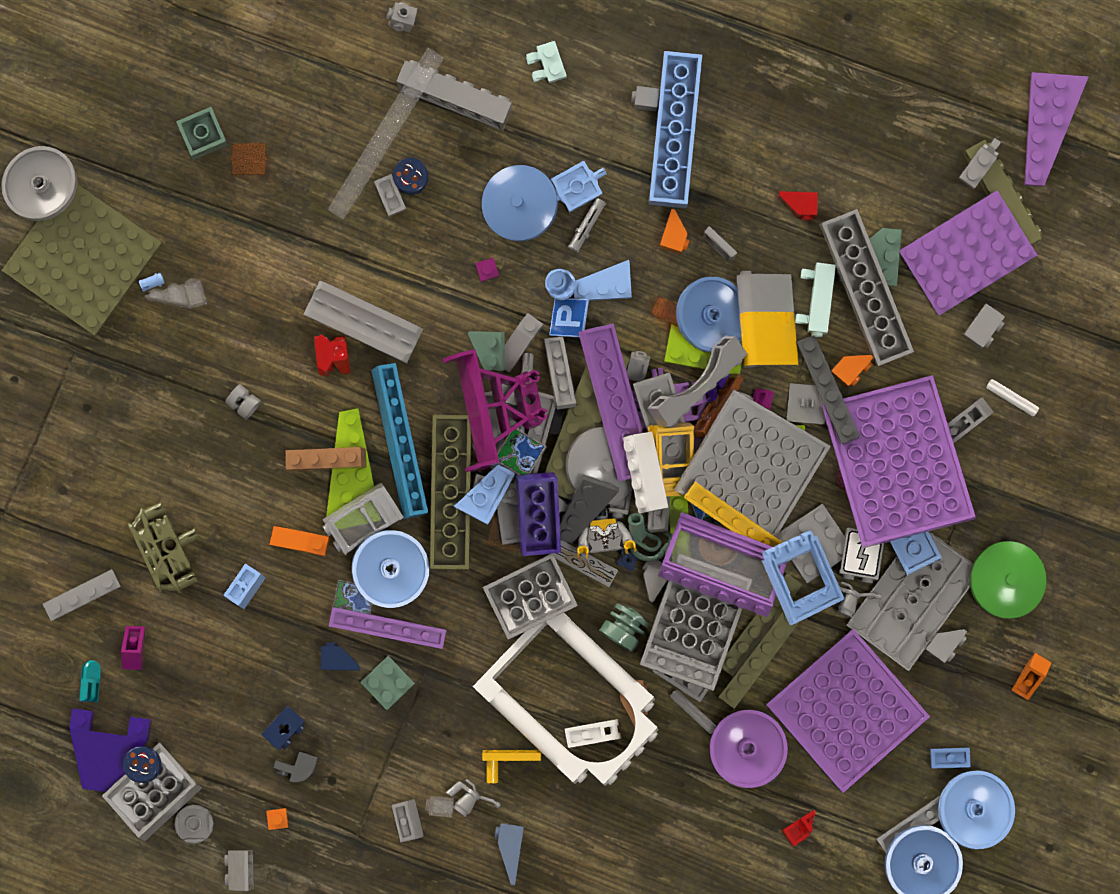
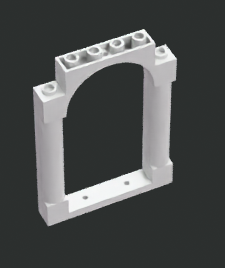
(566, 762)

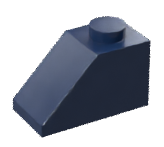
(336, 658)

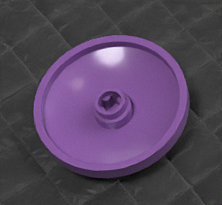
(748, 748)

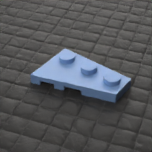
(606, 284)
(486, 495)

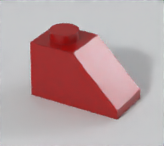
(801, 204)

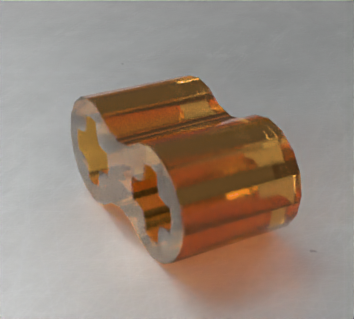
(665, 310)

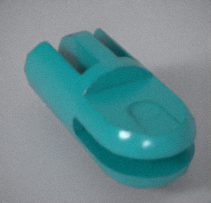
(90, 681)

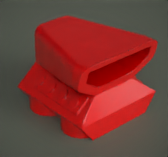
(332, 354)

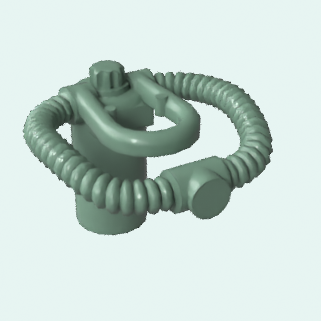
(639, 532)

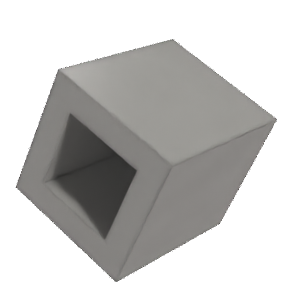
(645, 98)

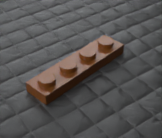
(714, 407)

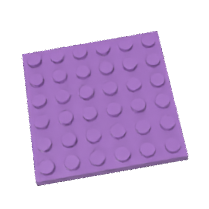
(848, 710)

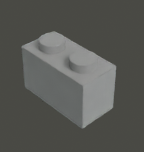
(983, 327)

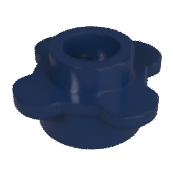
(622, 561)

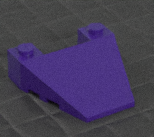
(102, 754)

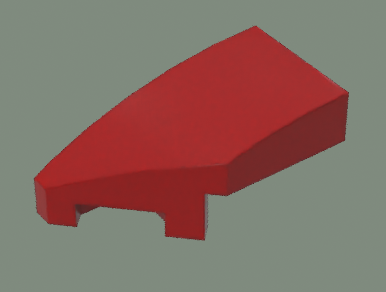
(799, 829)

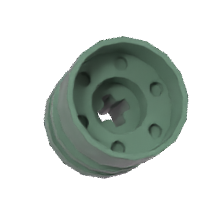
(624, 627)

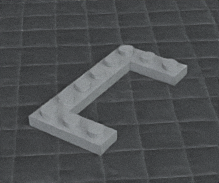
(538, 433)

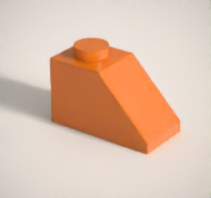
(674, 235)
(1031, 676)

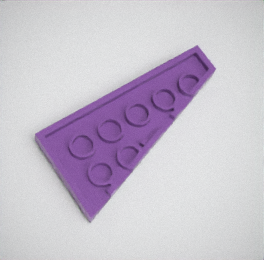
(1050, 112)

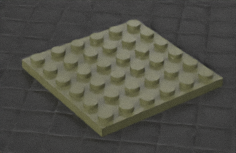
(83, 260)

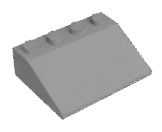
(530, 596)
(151, 804)

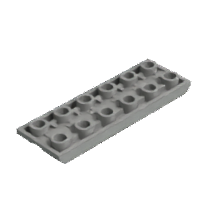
(363, 321)

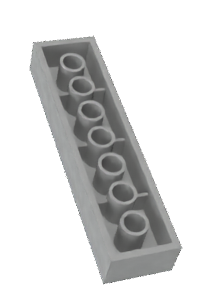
(866, 287)

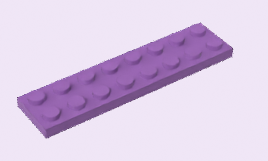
(611, 391)

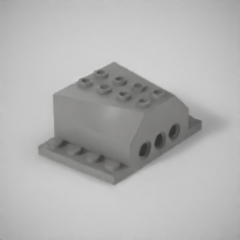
(690, 635)

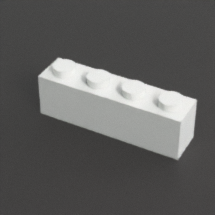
(645, 472)

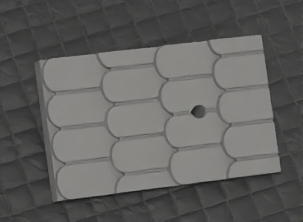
(911, 609)

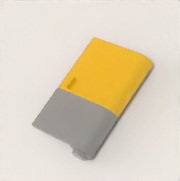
(767, 319)

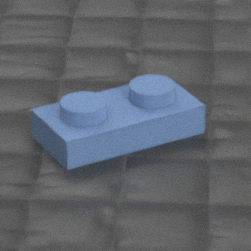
(950, 757)

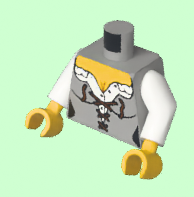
(604, 536)

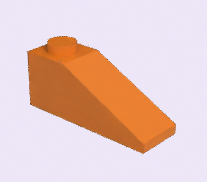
(300, 541)

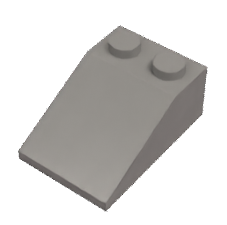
(240, 870)

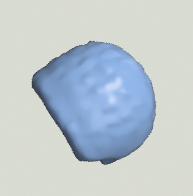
(560, 284)

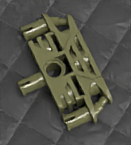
(152, 554)

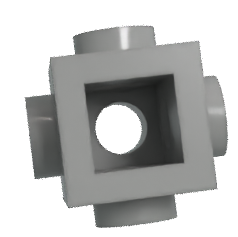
(401, 17)

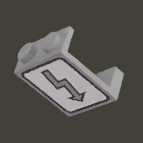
(860, 561)

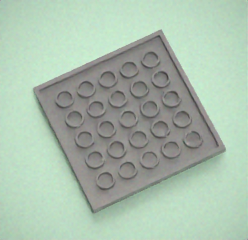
(755, 462)

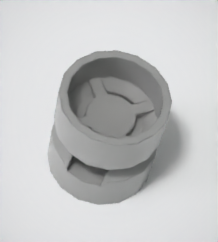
(249, 404)

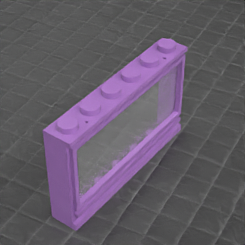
(719, 564)

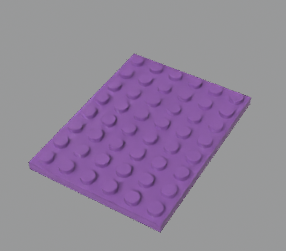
(903, 466)

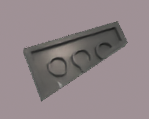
(586, 503)

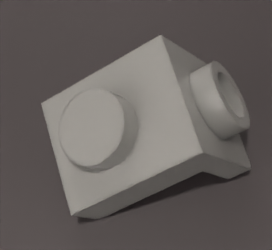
(620, 508)

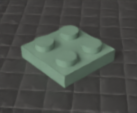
(387, 683)

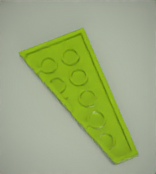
(349, 483)

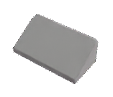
(407, 820)

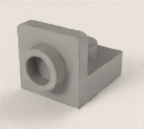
(638, 366)

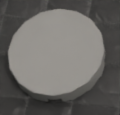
(194, 824)

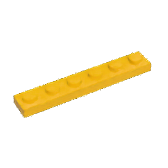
(728, 515)

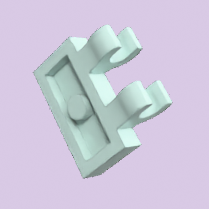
(551, 63)

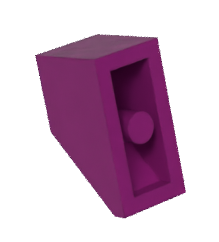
(133, 647)

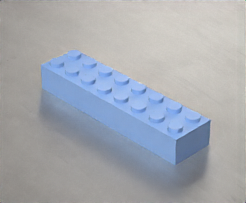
(675, 129)

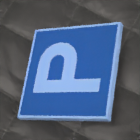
(569, 317)

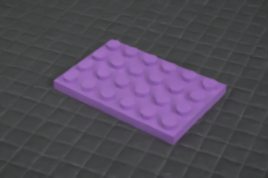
(968, 253)

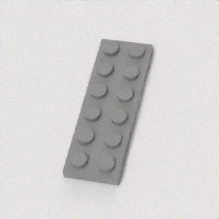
(672, 446)

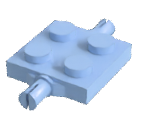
(577, 186)

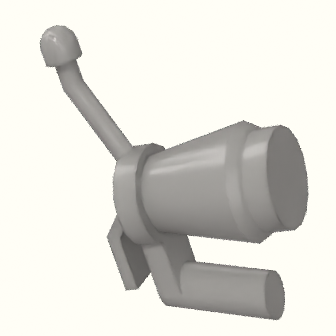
(848, 605)
(466, 802)

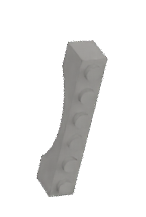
(724, 356)

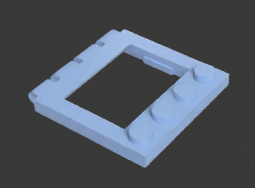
(813, 602)

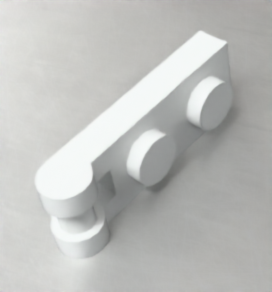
(591, 733)

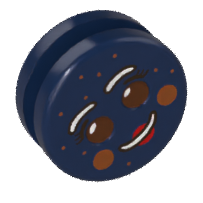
(410, 176)
(142, 764)

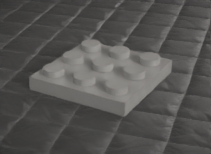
(829, 536)

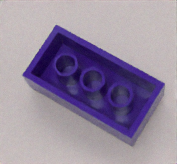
(538, 514)

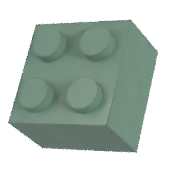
(202, 133)

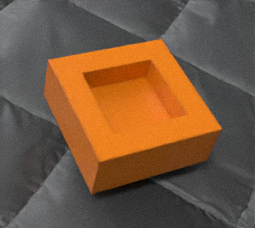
(277, 819)

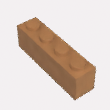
(326, 459)

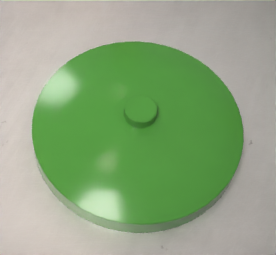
(1008, 579)

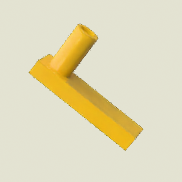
(493, 756)

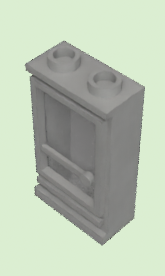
(361, 518)

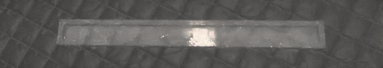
(386, 133)

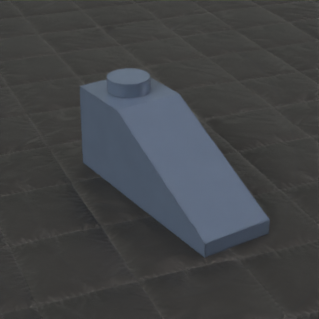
(509, 842)

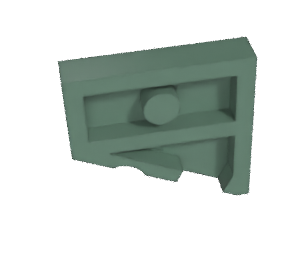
(489, 348)

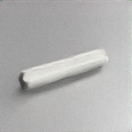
(1012, 397)

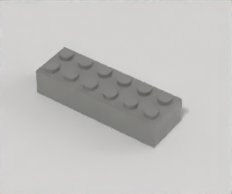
(462, 98)

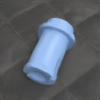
(151, 282)

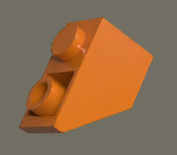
(850, 367)

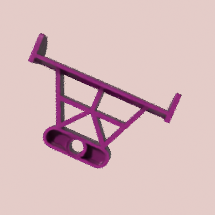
(477, 408)

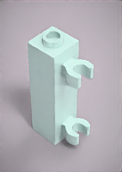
(820, 299)

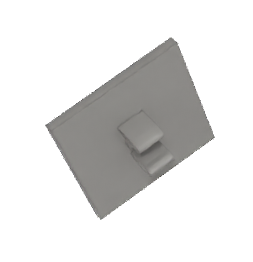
(804, 404)

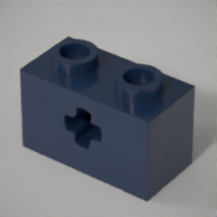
(286, 717)

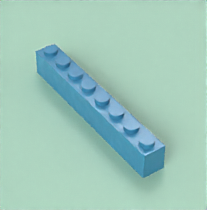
(399, 441)

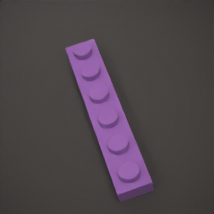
(387, 627)

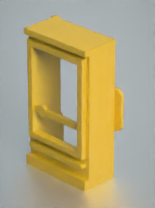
(677, 429)

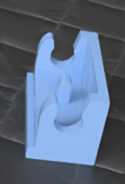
(244, 586)

